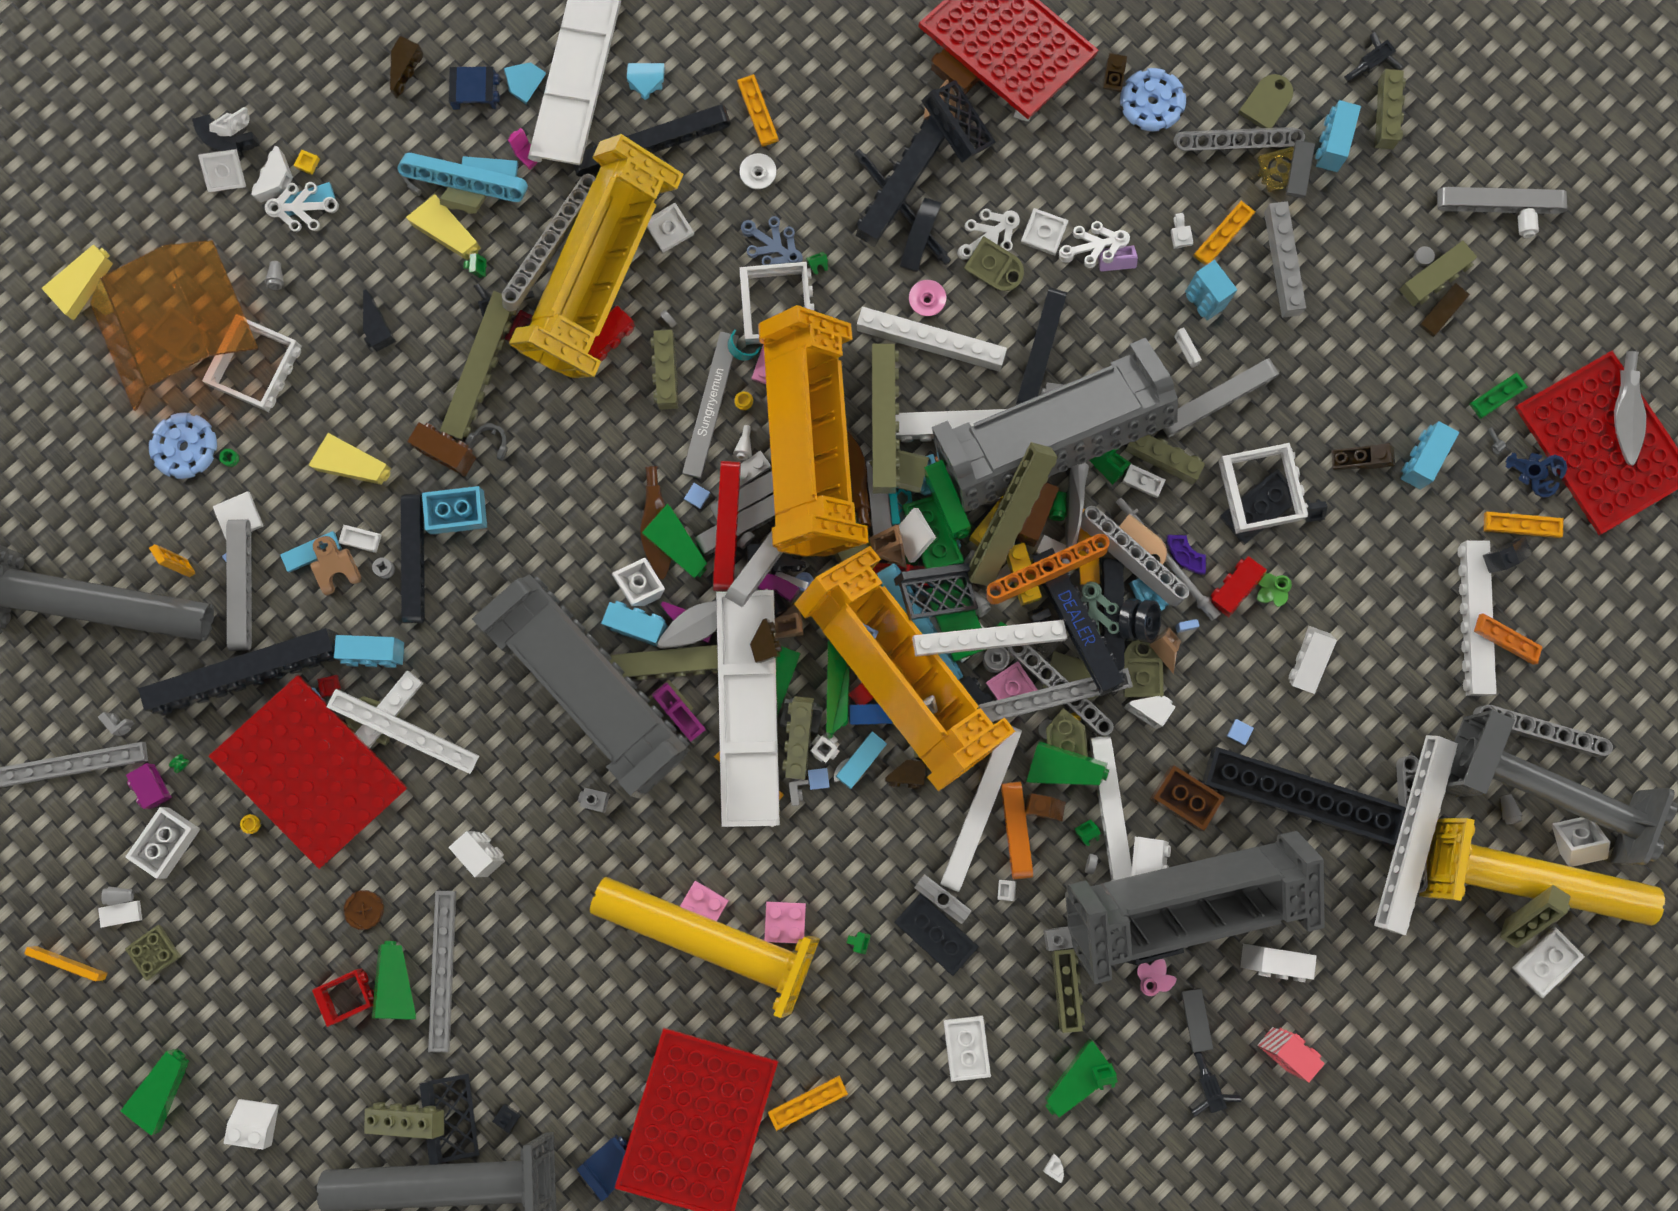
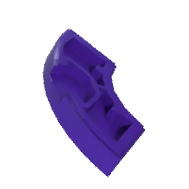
(1185, 555)

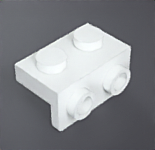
(230, 123)

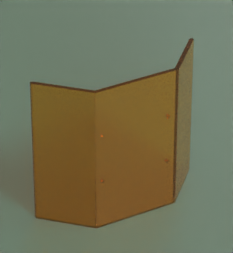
(168, 314)

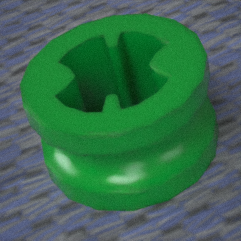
(234, 456)
(179, 763)

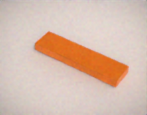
(1508, 639)

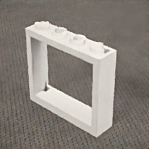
(769, 271)
(221, 362)
(1233, 496)

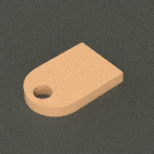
(1144, 537)

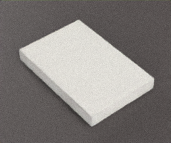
(1548, 962)
(967, 1048)

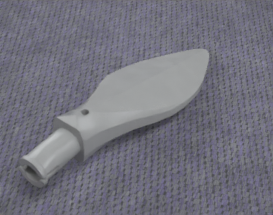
(1630, 411)
(1075, 502)
(691, 626)

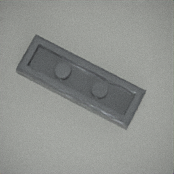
(1300, 169)
(1196, 1020)

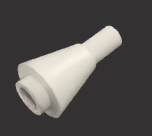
(743, 448)

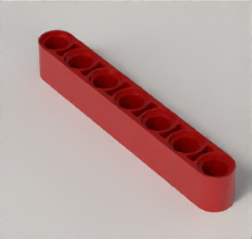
(726, 525)

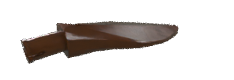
(858, 478)
(653, 505)

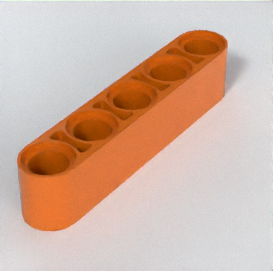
(1017, 830)

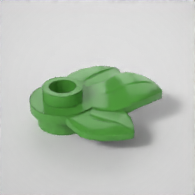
(1272, 592)

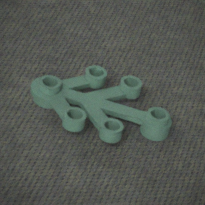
(1096, 613)

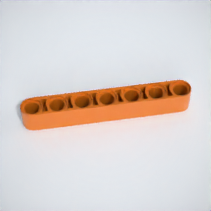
(1053, 561)

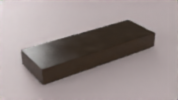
(1444, 310)

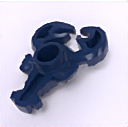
(1538, 471)

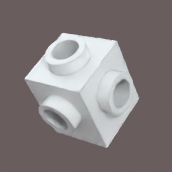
(820, 752)

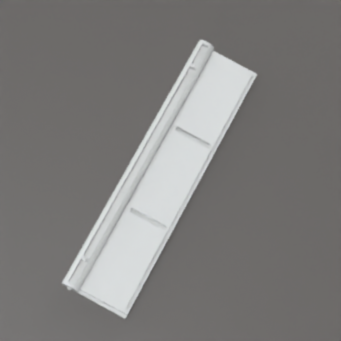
(574, 81)
(747, 715)

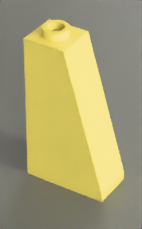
(443, 227)
(78, 281)
(347, 461)

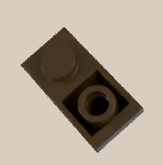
(1114, 72)
(764, 643)
(909, 772)

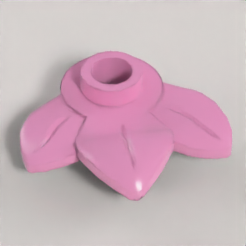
(1157, 975)

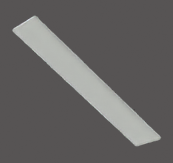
(800, 583)

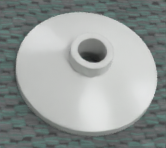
(754, 164)

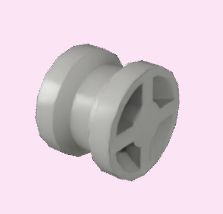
(387, 570)

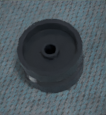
(1140, 620)

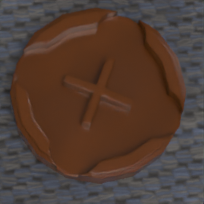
(363, 909)

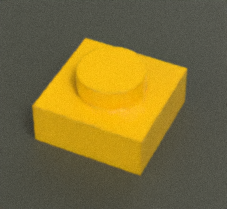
(306, 162)

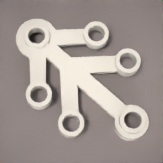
(298, 206)
(991, 232)
(1096, 244)

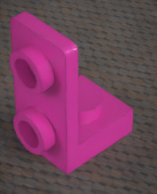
(521, 147)

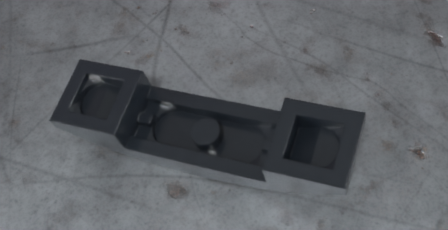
(920, 234)

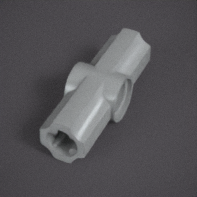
(953, 907)

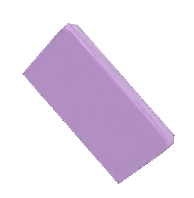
(1123, 259)

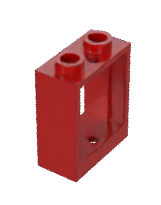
(325, 1003)

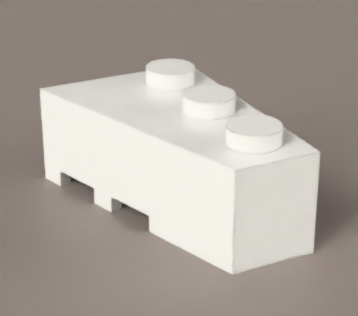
(1312, 659)
(1278, 962)

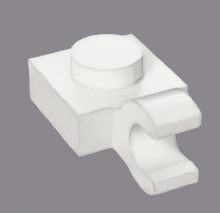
(1181, 234)

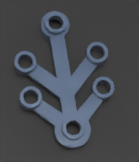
(773, 245)

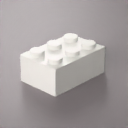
(162, 843)
(477, 853)

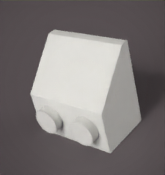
(639, 583)
(1151, 710)
(1580, 841)
(1149, 855)
(251, 1124)

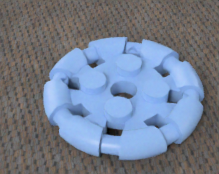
(1153, 89)
(172, 443)

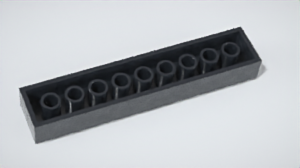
(239, 672)
(1304, 796)

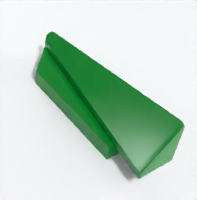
(1111, 465)
(837, 691)

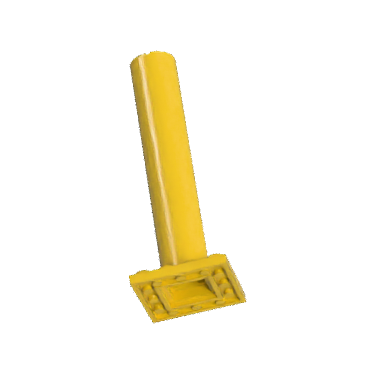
(1457, 861)
(708, 940)

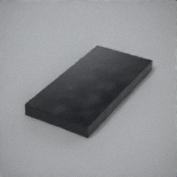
(1262, 503)
(936, 934)

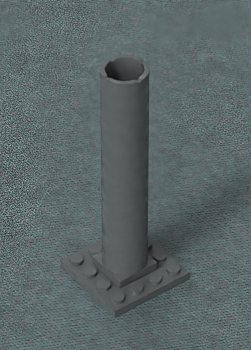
(98, 602)
(445, 1185)

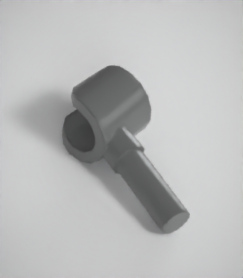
(1499, 444)

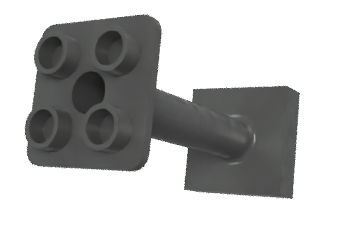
(1482, 758)

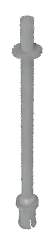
(1202, 601)

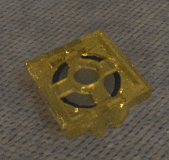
(1276, 172)

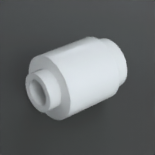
(1528, 223)

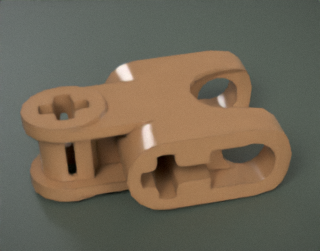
(330, 562)

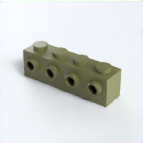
(1389, 109)
(1438, 273)
(665, 368)
(1167, 458)
(799, 737)
(1535, 916)
(1067, 990)
(404, 1121)

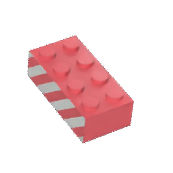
(1291, 1053)

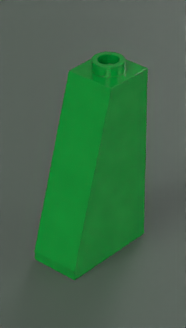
(947, 500)
(673, 540)
(1065, 767)
(392, 986)
(1076, 1081)
(155, 1095)

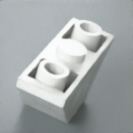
(272, 177)

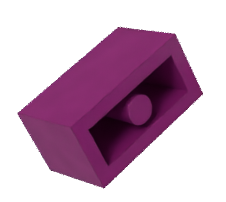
(148, 786)

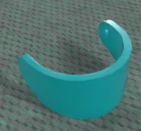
(738, 354)

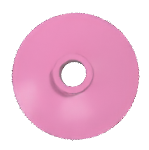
(931, 290)

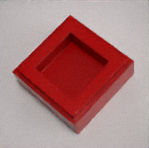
(328, 685)
(861, 695)

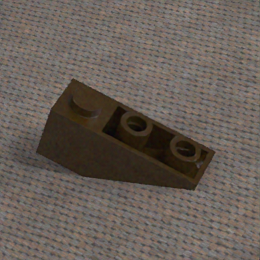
(404, 58)
(1364, 457)

